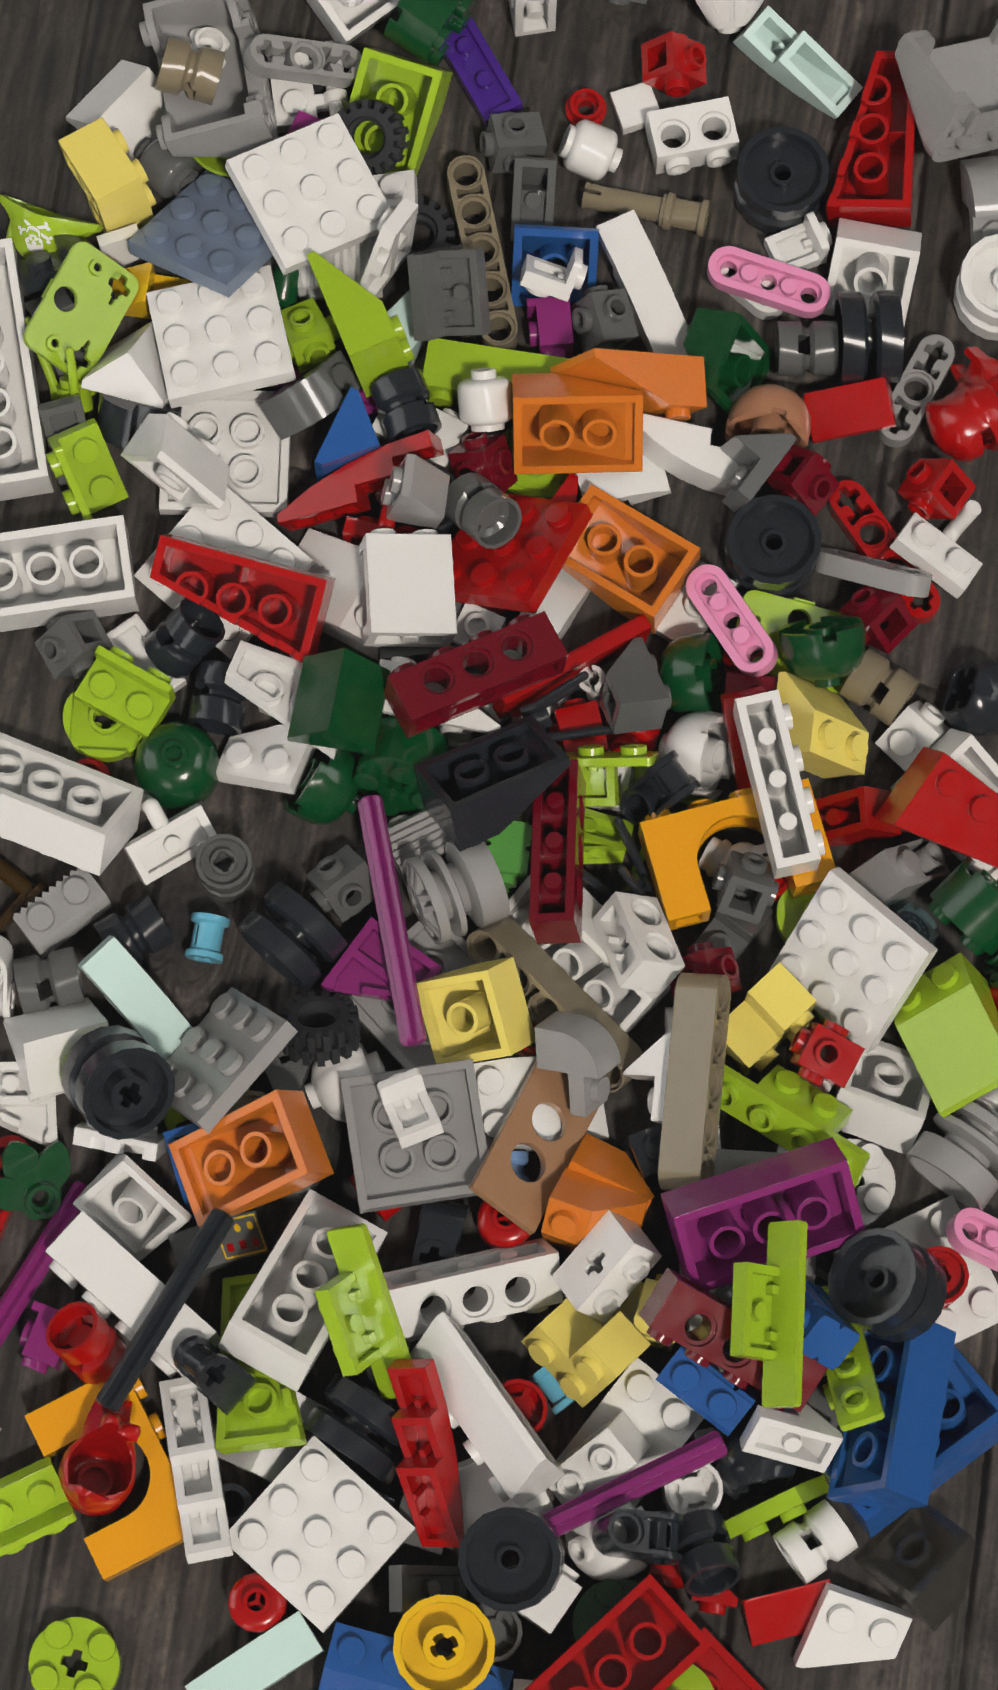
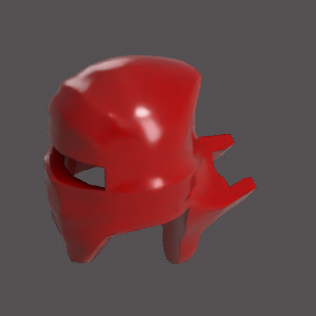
(967, 417)
(101, 1464)

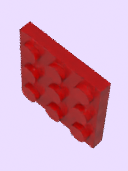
(526, 566)

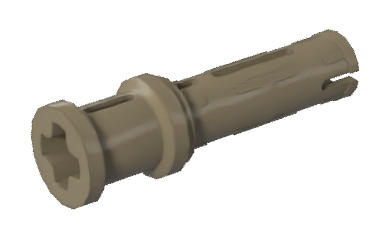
(665, 210)

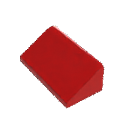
(850, 409)
(781, 1613)

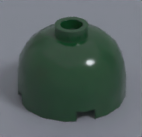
(823, 648)
(691, 672)
(177, 765)
(326, 789)

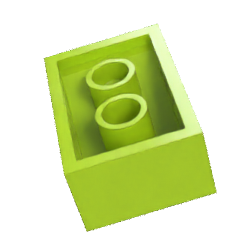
(414, 91)
(368, 333)
(952, 1033)

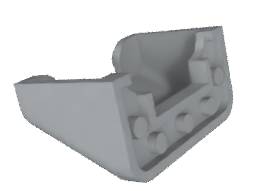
(952, 93)
(243, 103)

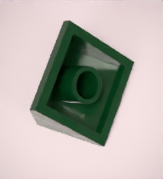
(339, 702)

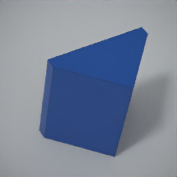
(556, 246)
(347, 438)

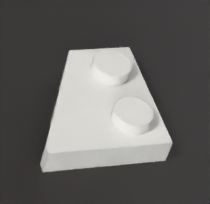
(150, 1145)

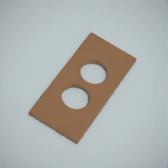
(495, 1179)

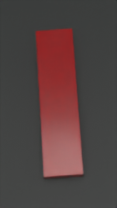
(596, 652)

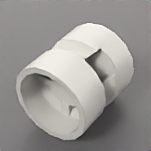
(694, 1491)
(828, 1532)

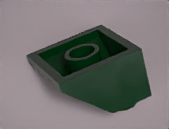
(731, 352)

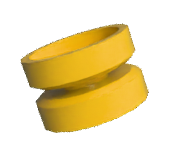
(450, 1619)

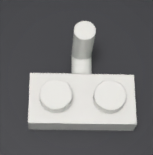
(937, 551)
(169, 841)

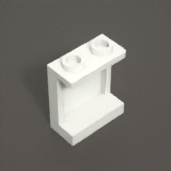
(408, 589)

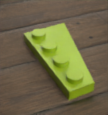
(269, 1411)

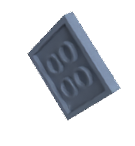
(204, 236)

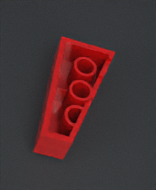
(879, 160)
(259, 595)
(945, 806)

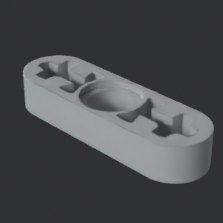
(287, 69)
(910, 374)
(874, 572)

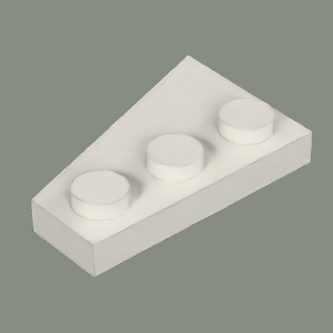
(268, 682)

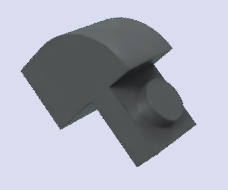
(310, 396)

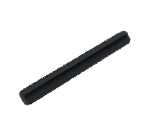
(165, 1310)

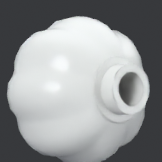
(325, 1081)

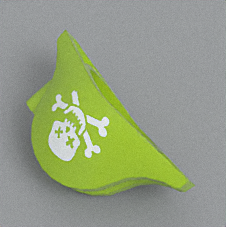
(35, 227)

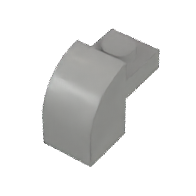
(980, 195)
(583, 1051)

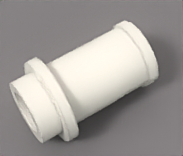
(594, 684)

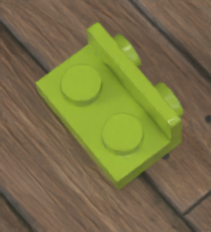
(87, 469)
(126, 691)
(32, 1506)

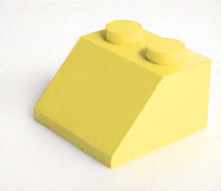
(824, 728)
(476, 1012)

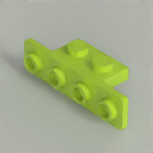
(601, 769)
(791, 1113)
(360, 1309)
(771, 1312)
(853, 1387)

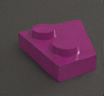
(364, 968)

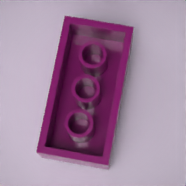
(729, 1214)

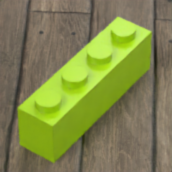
(452, 361)

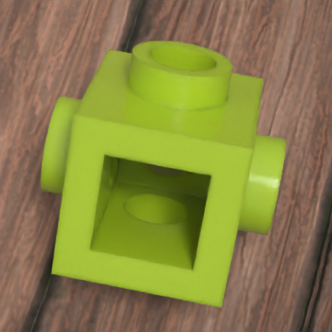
(309, 334)

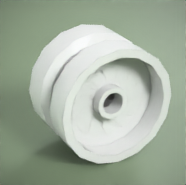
(978, 289)

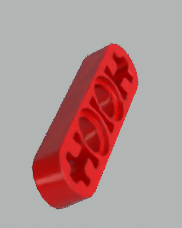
(880, 551)

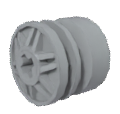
(448, 891)
(962, 1157)

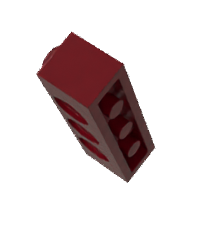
(423, 709)
(558, 859)
(677, 1300)

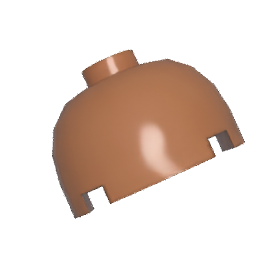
(769, 411)

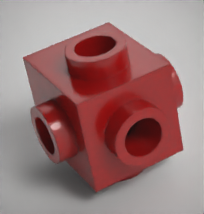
(673, 64)
(936, 488)
(840, 1056)

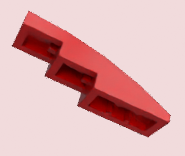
(348, 487)
(430, 1460)

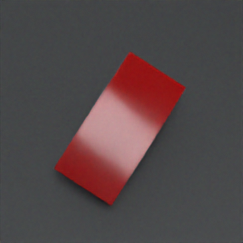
(670, 1577)

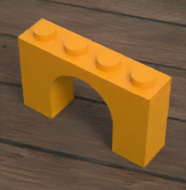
(672, 847)
(156, 1521)

